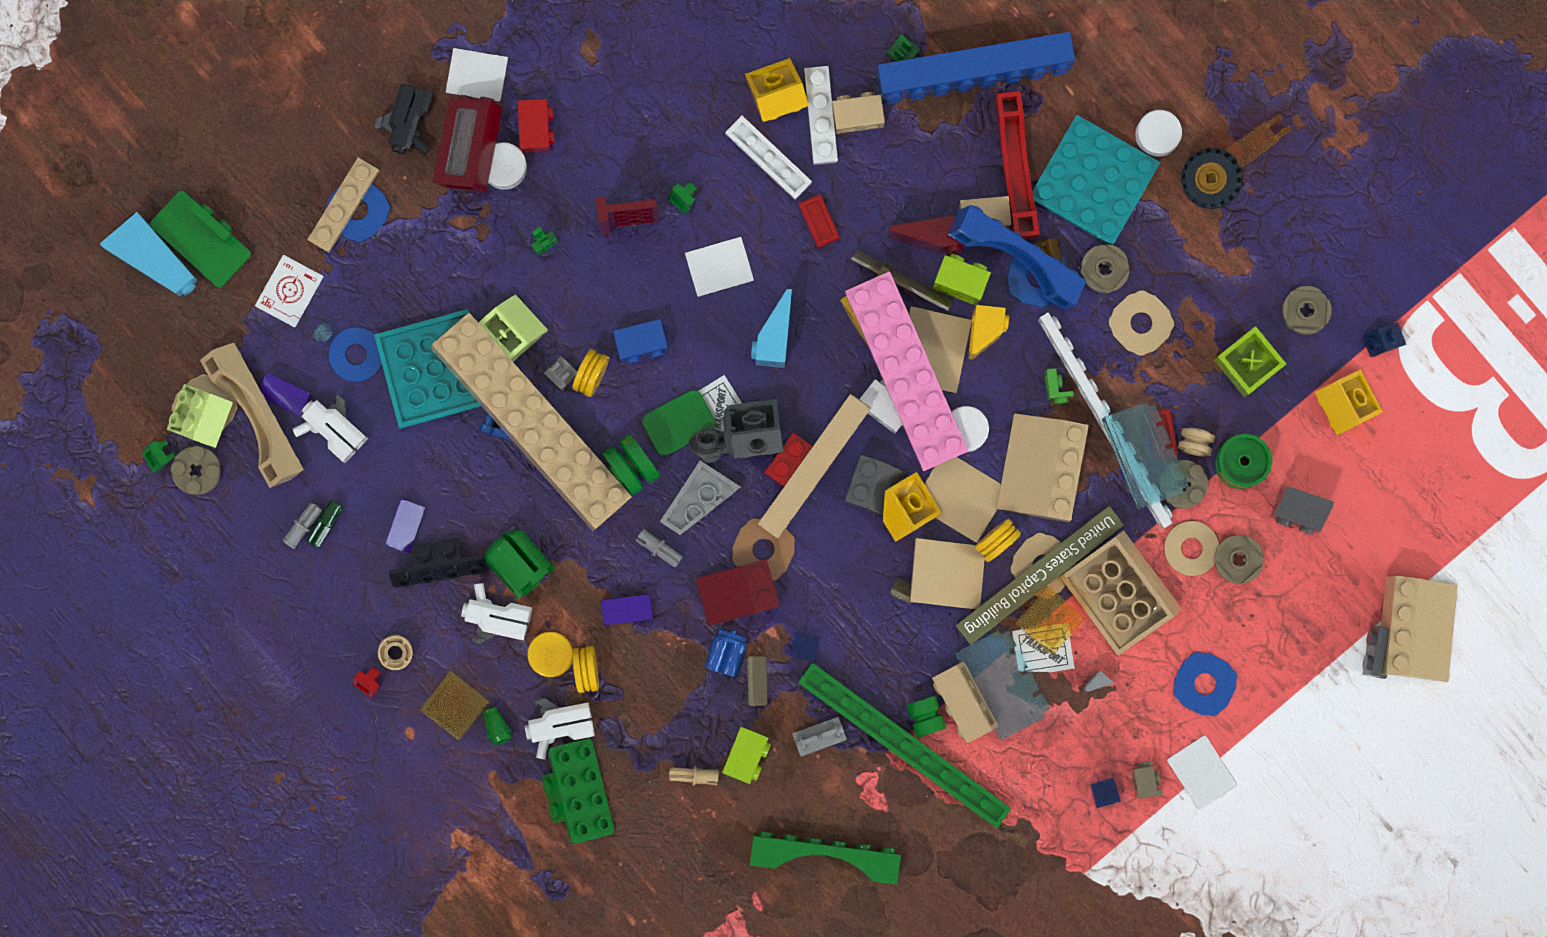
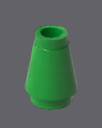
(496, 727)

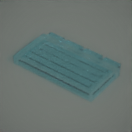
(1143, 454)
(1002, 684)

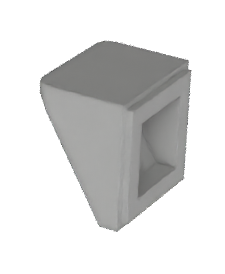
(1097, 681)

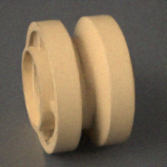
(1196, 441)
(395, 640)

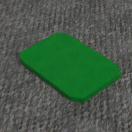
(677, 421)

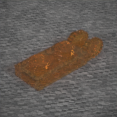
(1257, 141)

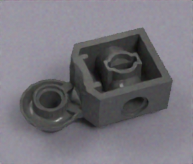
(747, 432)

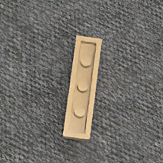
(343, 205)

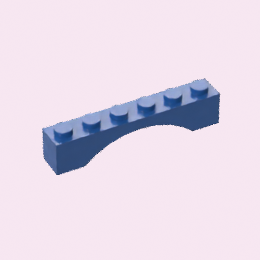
(1056, 281)

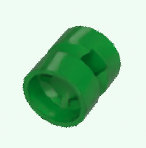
(926, 716)

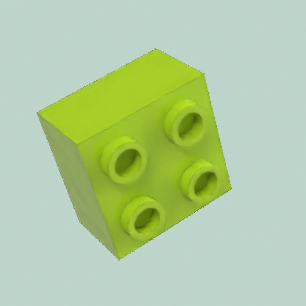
(961, 279)
(1250, 361)
(746, 755)

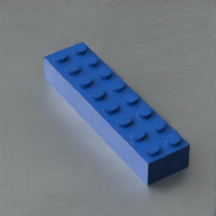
(975, 68)

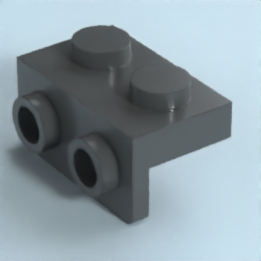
(1375, 652)

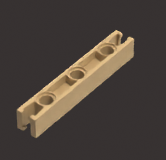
(814, 466)

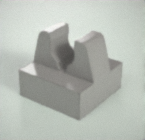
(561, 373)

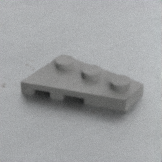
(697, 498)

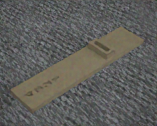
(902, 280)

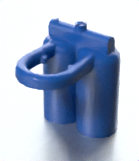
(726, 653)

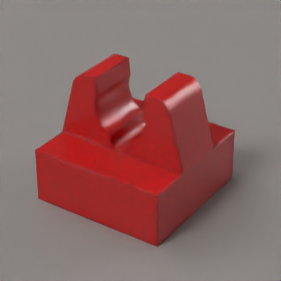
(367, 682)

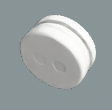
(1158, 133)
(507, 167)
(972, 426)

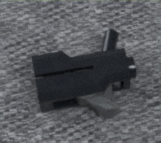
(405, 119)

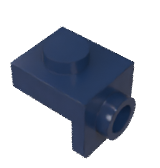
(1384, 339)

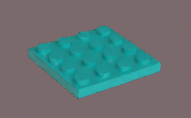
(1094, 180)
(416, 377)

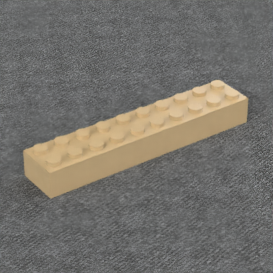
(530, 422)

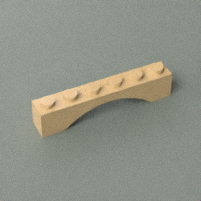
(231, 373)

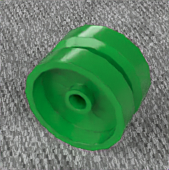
(1253, 451)
(628, 466)

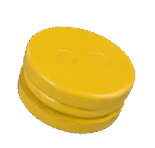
(590, 373)
(997, 540)
(550, 654)
(585, 669)

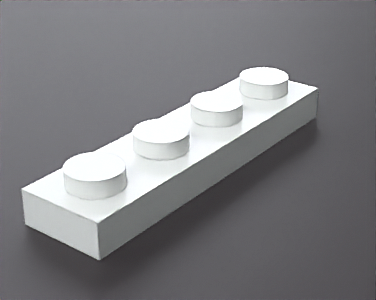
(820, 115)
(768, 157)

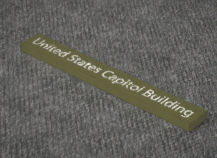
(1039, 575)

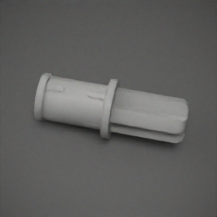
(302, 525)
(659, 548)

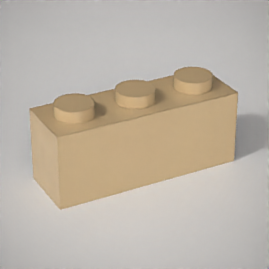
(964, 702)

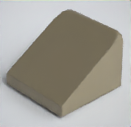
(901, 590)

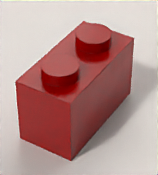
(534, 126)
(788, 461)

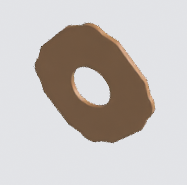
(753, 532)

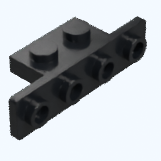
(437, 562)

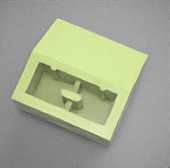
(513, 327)
(199, 415)

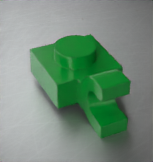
(543, 241)

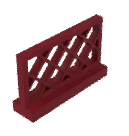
(624, 214)

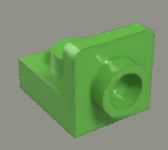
(1053, 384)

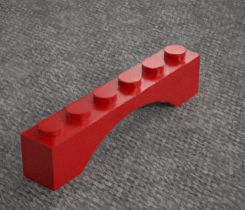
(1015, 164)

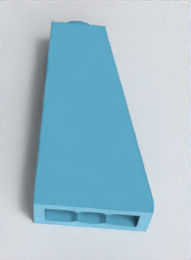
(145, 251)

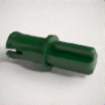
(324, 523)

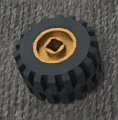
(1211, 178)

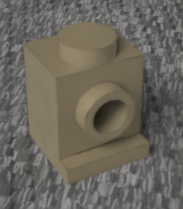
(1146, 780)

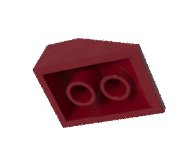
(928, 235)
(737, 592)

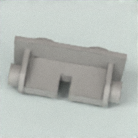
(819, 736)

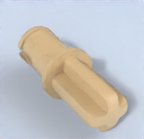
(694, 775)

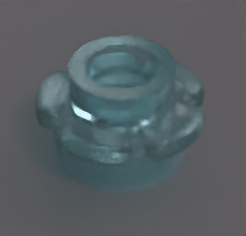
(322, 332)

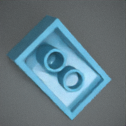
(772, 339)

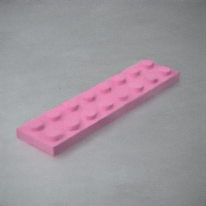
(906, 371)

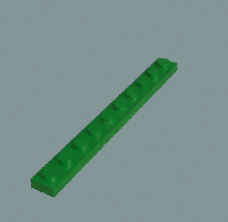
(904, 745)

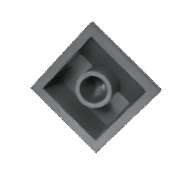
(870, 483)
(1301, 509)

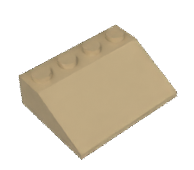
(1042, 467)
(1121, 593)
(1419, 626)

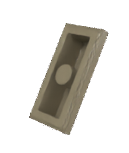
(757, 681)

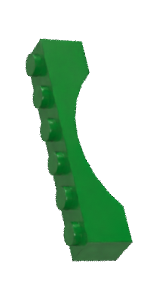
(773, 852)

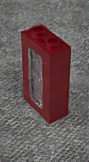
(467, 143)

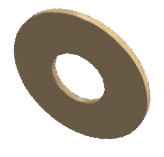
(1173, 545)

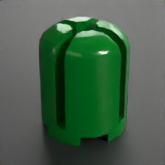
(518, 562)

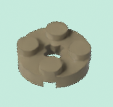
(1118, 266)
(1295, 319)
(193, 484)
(1198, 486)
(1252, 559)

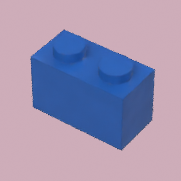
(640, 341)

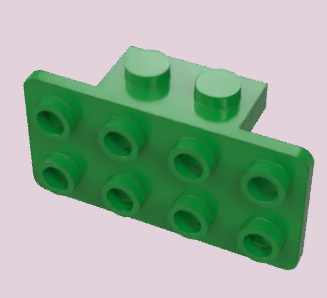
(201, 238)
(577, 792)

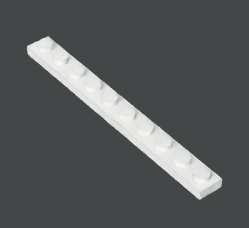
(1088, 391)

